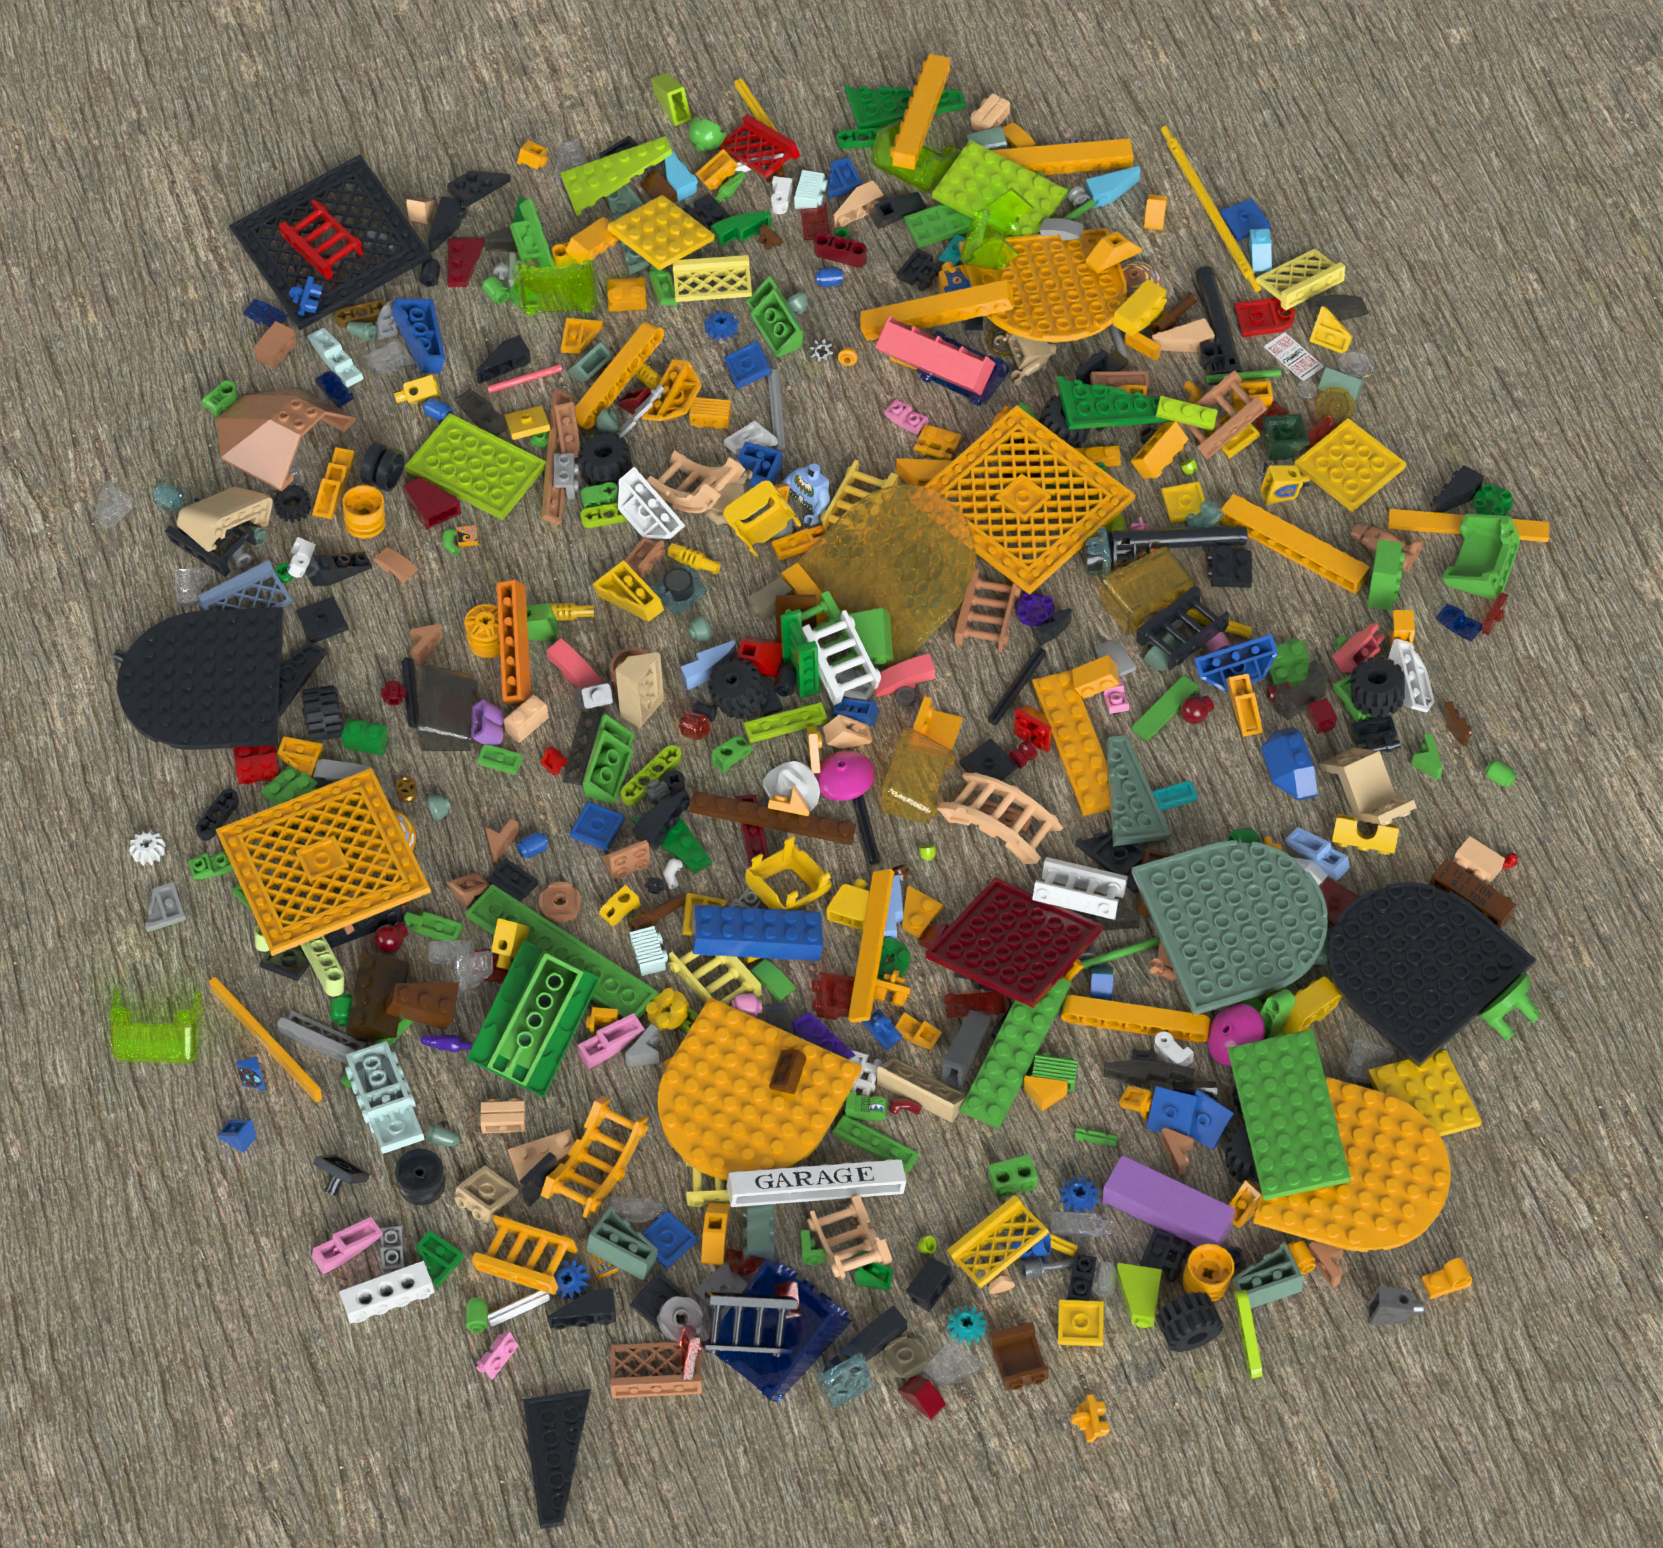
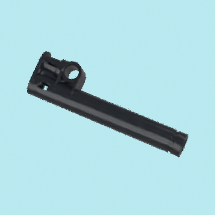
(1221, 355)
(1142, 541)

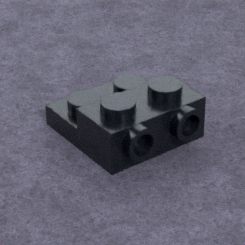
(1229, 567)

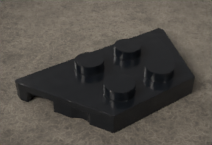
(476, 185)
(1113, 858)

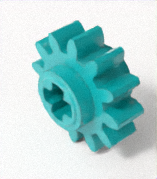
(958, 1322)

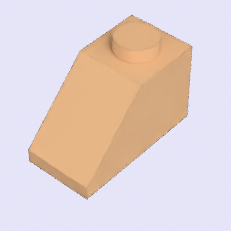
(846, 732)

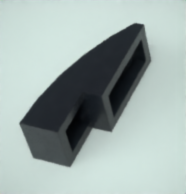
(877, 1334)

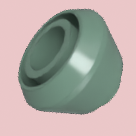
(798, 302)
(607, 421)
(700, 629)
(437, 806)

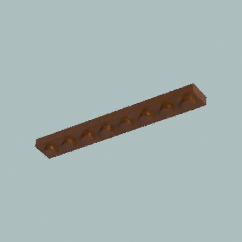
(762, 816)

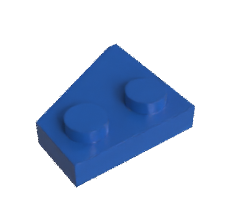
(843, 178)

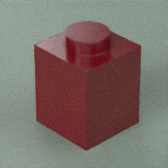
(1321, 715)

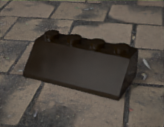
(374, 981)

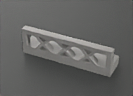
(316, 1041)

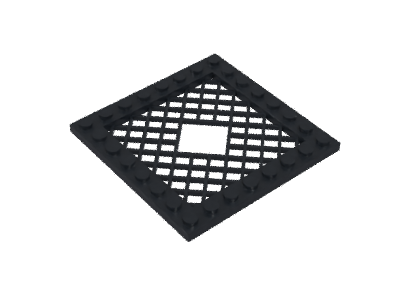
(356, 172)

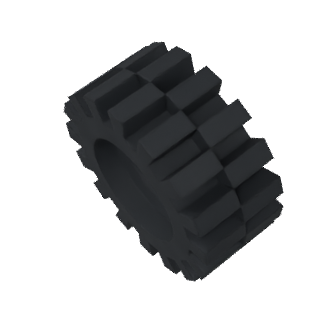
(292, 512)

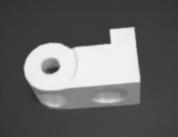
(782, 193)
(302, 553)
(1170, 1051)

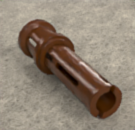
(1168, 319)
(650, 917)

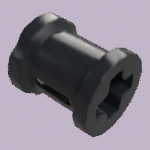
(707, 710)
(1142, 1055)

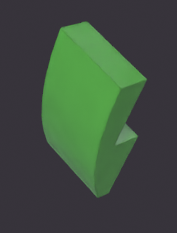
(209, 866)
(773, 979)

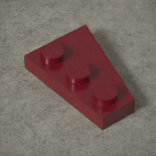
(462, 259)

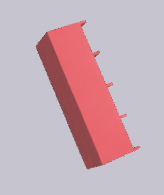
(935, 356)

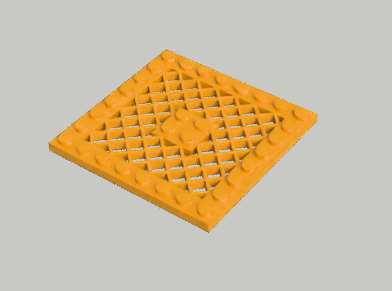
(1025, 498)
(322, 861)

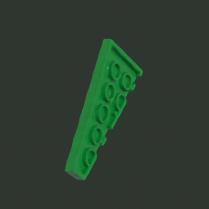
(888, 104)
(1105, 406)

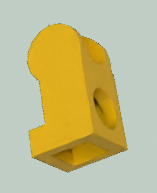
(619, 905)

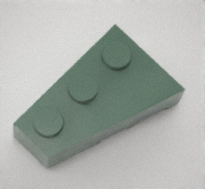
(1270, 1278)

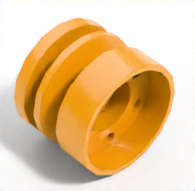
(364, 511)
(483, 631)
(1205, 1263)

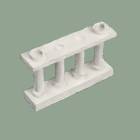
(828, 672)
(1083, 877)

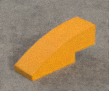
(803, 585)
(1244, 705)

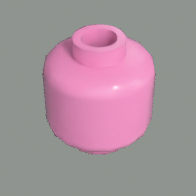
(748, 1004)

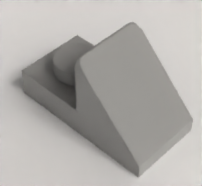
(642, 1050)

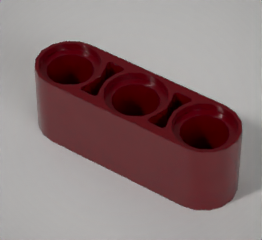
(840, 249)

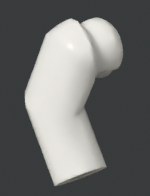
(669, 873)

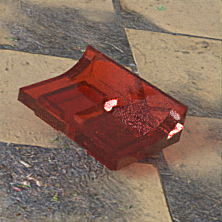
(814, 215)

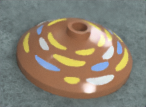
(1137, 273)

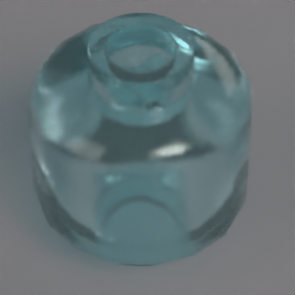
(168, 497)

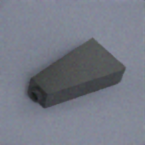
(965, 1049)

